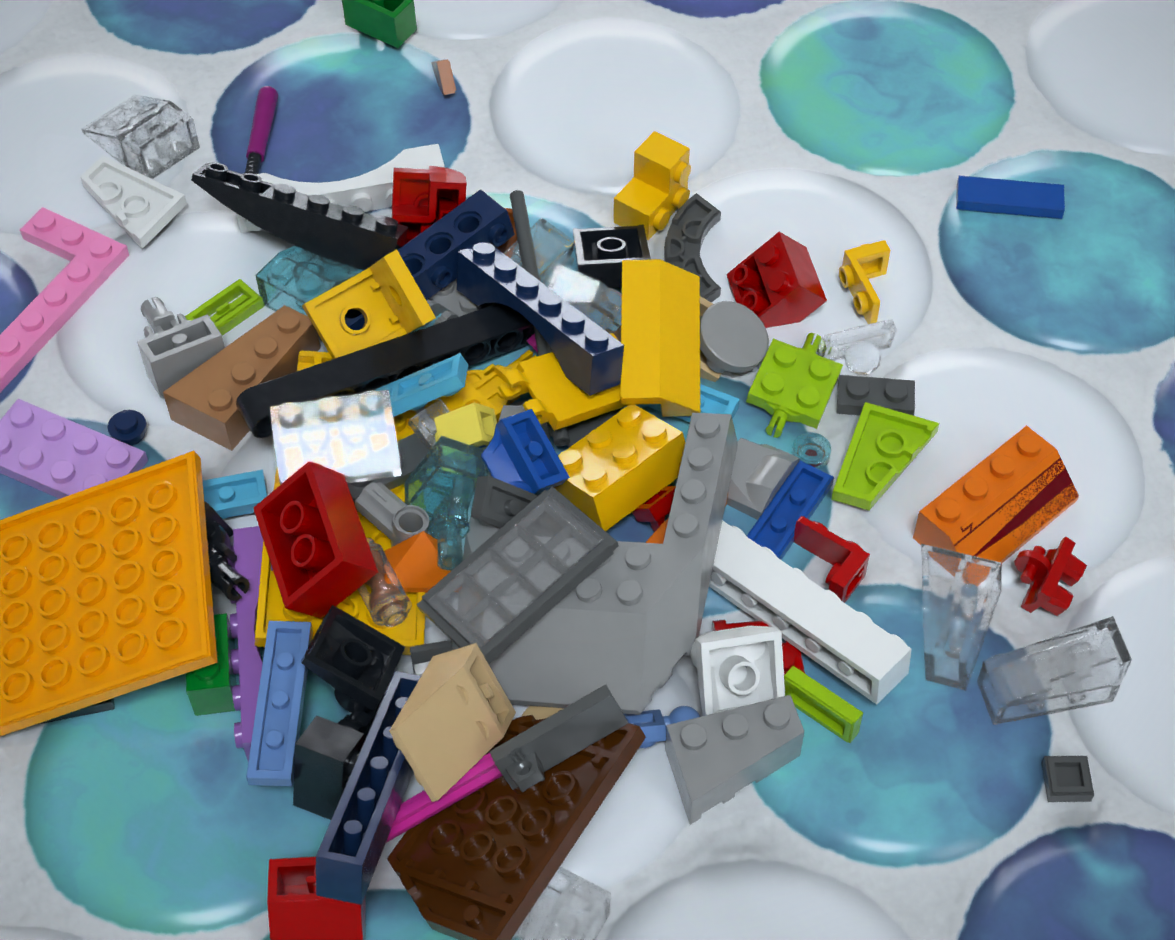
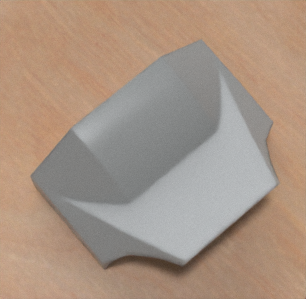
(757, 476)

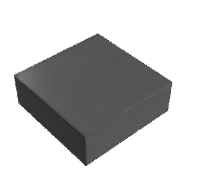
(1067, 779)

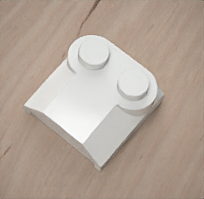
(738, 667)

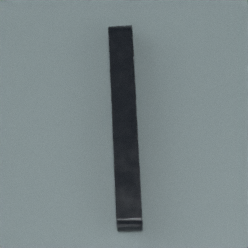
(474, 335)

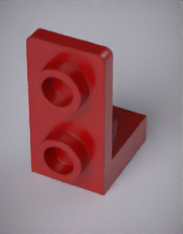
(847, 557)

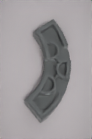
(685, 240)

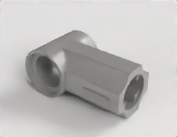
(391, 513)

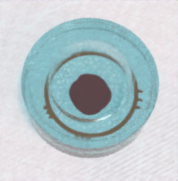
(812, 449)

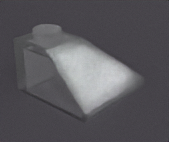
(588, 296)

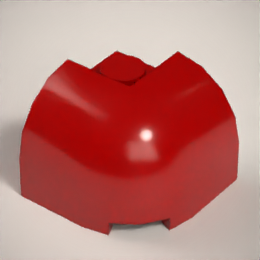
(425, 196)

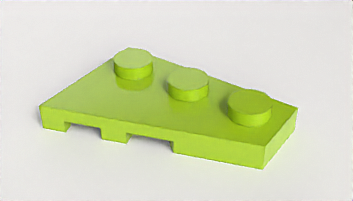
(879, 453)

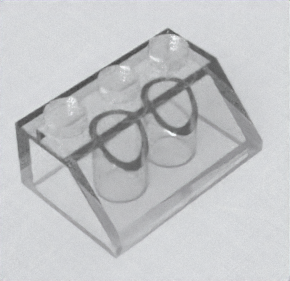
(341, 433)

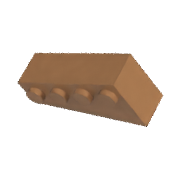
(209, 393)

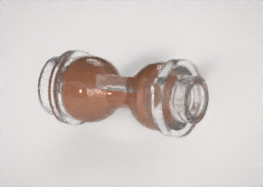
(387, 601)

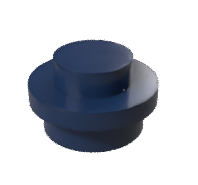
(127, 427)

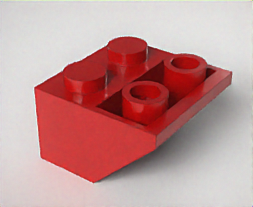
(778, 282)
(302, 915)

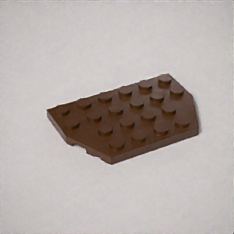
(496, 850)

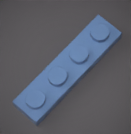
(279, 704)

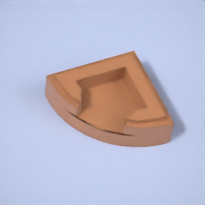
(444, 76)

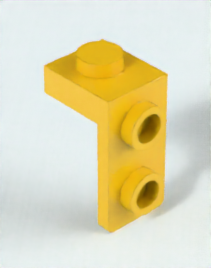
(859, 266)

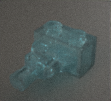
(444, 489)

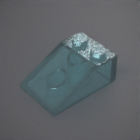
(298, 277)

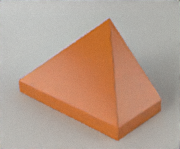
(416, 563)

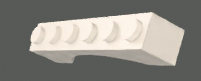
(366, 191)

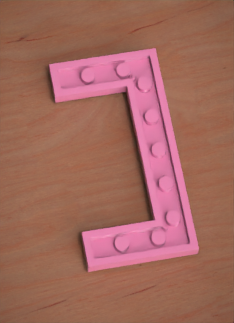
(91, 263)

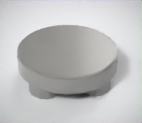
(732, 337)

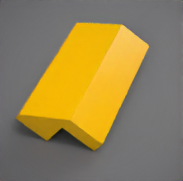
(660, 337)

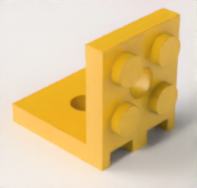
(383, 295)

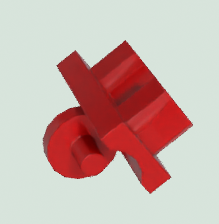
(1043, 572)

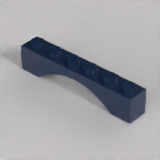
(582, 347)

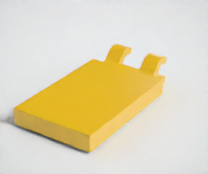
(554, 395)

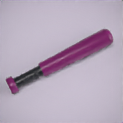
(261, 128)

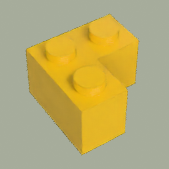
(657, 185)

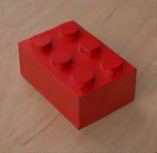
(315, 540)

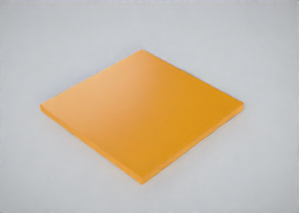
(104, 593)

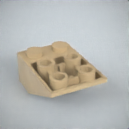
(451, 719)

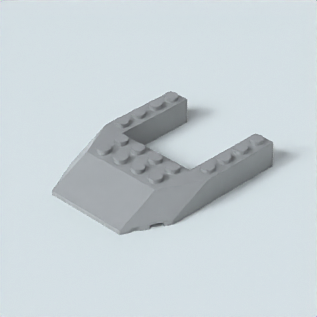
(639, 605)

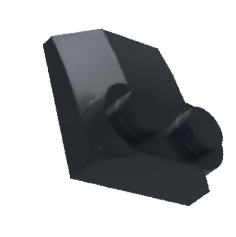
(601, 251)
(352, 660)

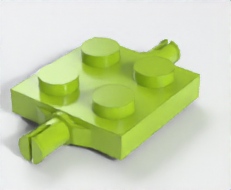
(794, 384)

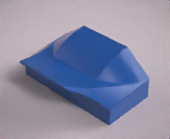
(524, 454)

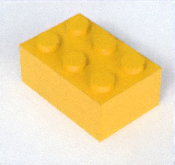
(621, 465)

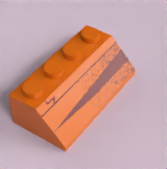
(1000, 501)

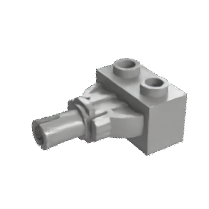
(175, 347)

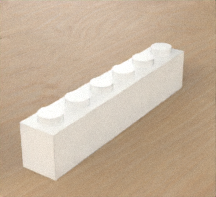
(808, 615)

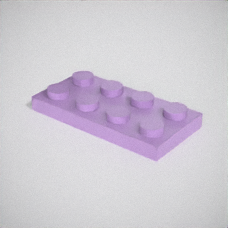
(59, 453)

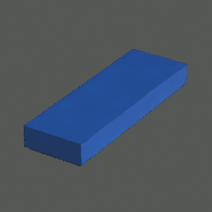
(1010, 197)
(796, 498)

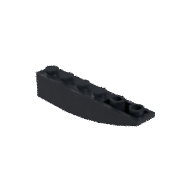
(304, 220)

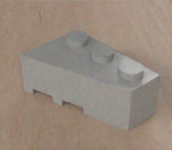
(730, 750)

